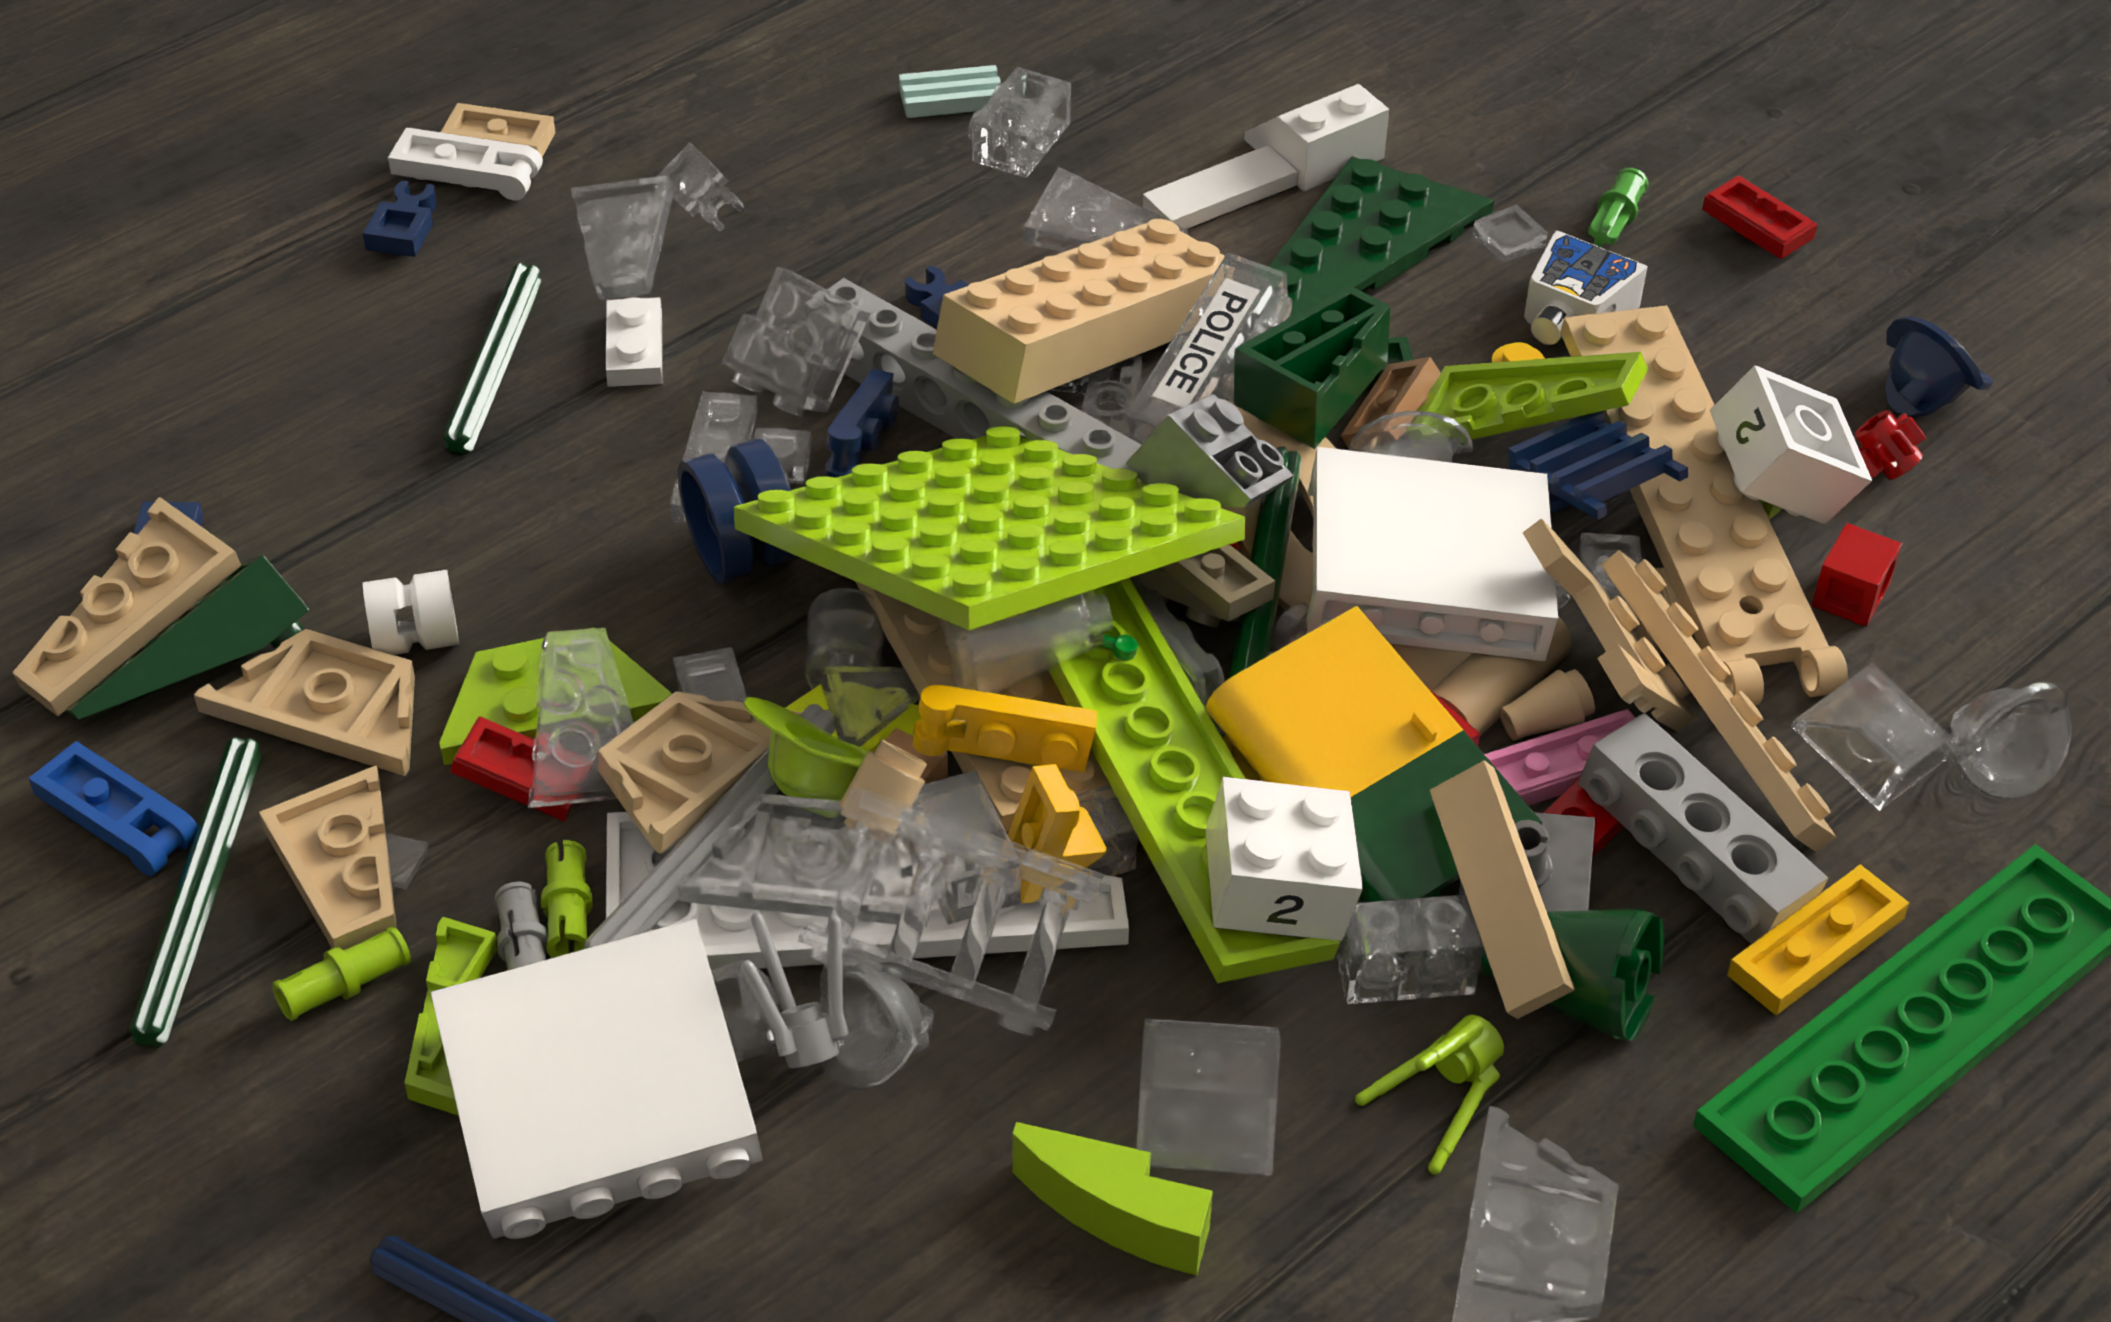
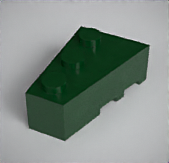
(1313, 364)

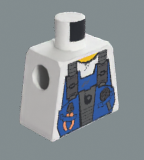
(1578, 281)

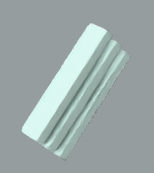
(947, 91)

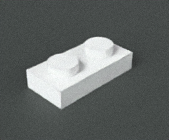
(634, 342)

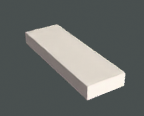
(1222, 188)

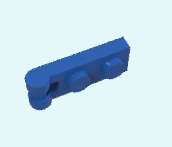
(114, 807)

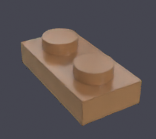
(1398, 389)

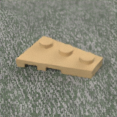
(338, 856)

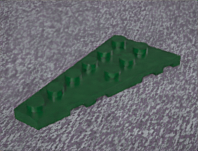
(1371, 230)

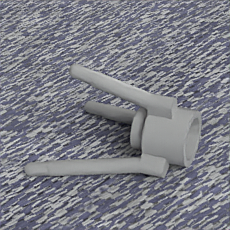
(799, 1031)

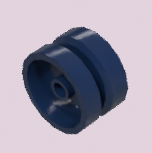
(708, 501)

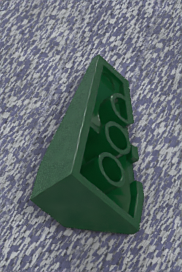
(229, 622)

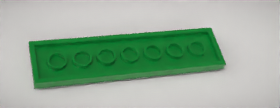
(1910, 1029)

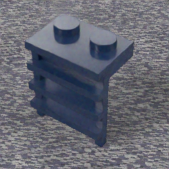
(1592, 462)

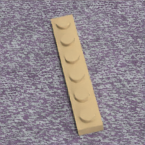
(1731, 714)

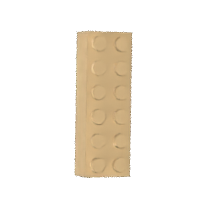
(1075, 310)

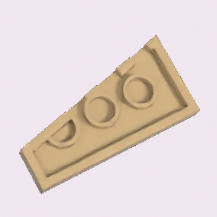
(139, 596)

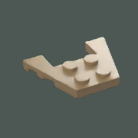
(1631, 653)

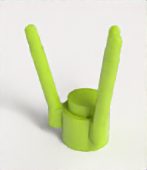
(1460, 1056)

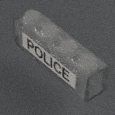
(1199, 361)

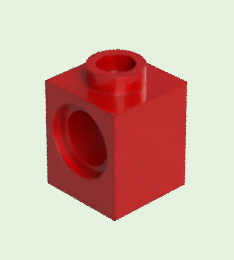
(1856, 574)

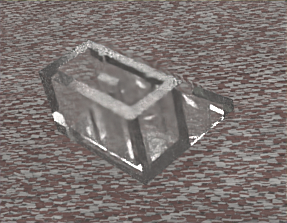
(1209, 1096)

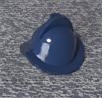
(1927, 368)

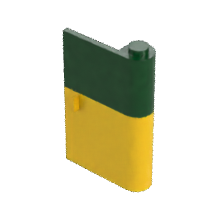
(1358, 720)

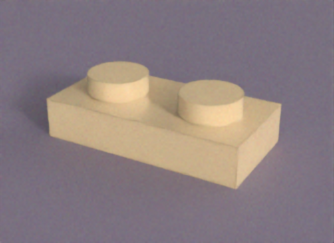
(501, 126)

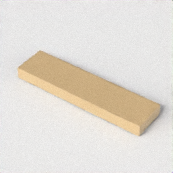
(1501, 890)

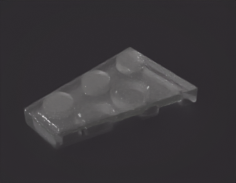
(1080, 213)
(624, 232)
(578, 714)

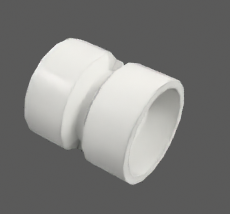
(432, 610)

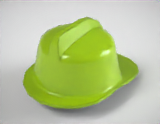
(803, 756)

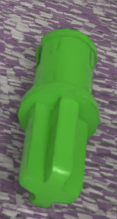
(1618, 206)

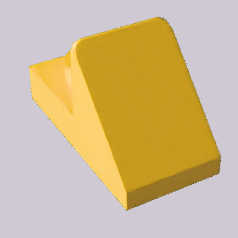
(1053, 824)

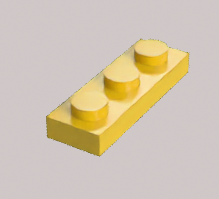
(1817, 939)

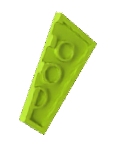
(1534, 392)

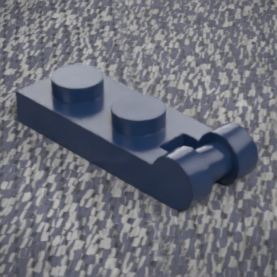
(861, 423)

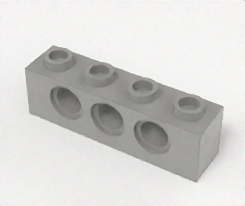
(1699, 828)

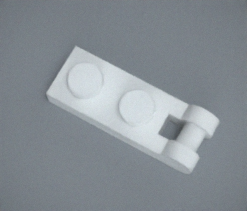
(466, 161)

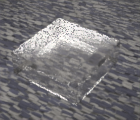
(1510, 233)

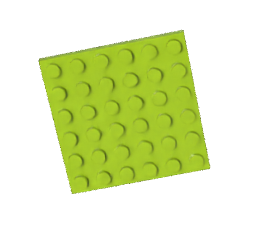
(988, 526)

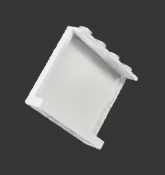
(1432, 552)
(595, 1080)

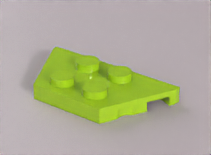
(505, 689)

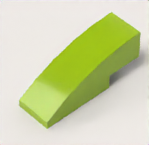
(1114, 1196)

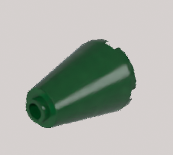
(1609, 967)

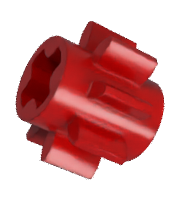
(1889, 444)

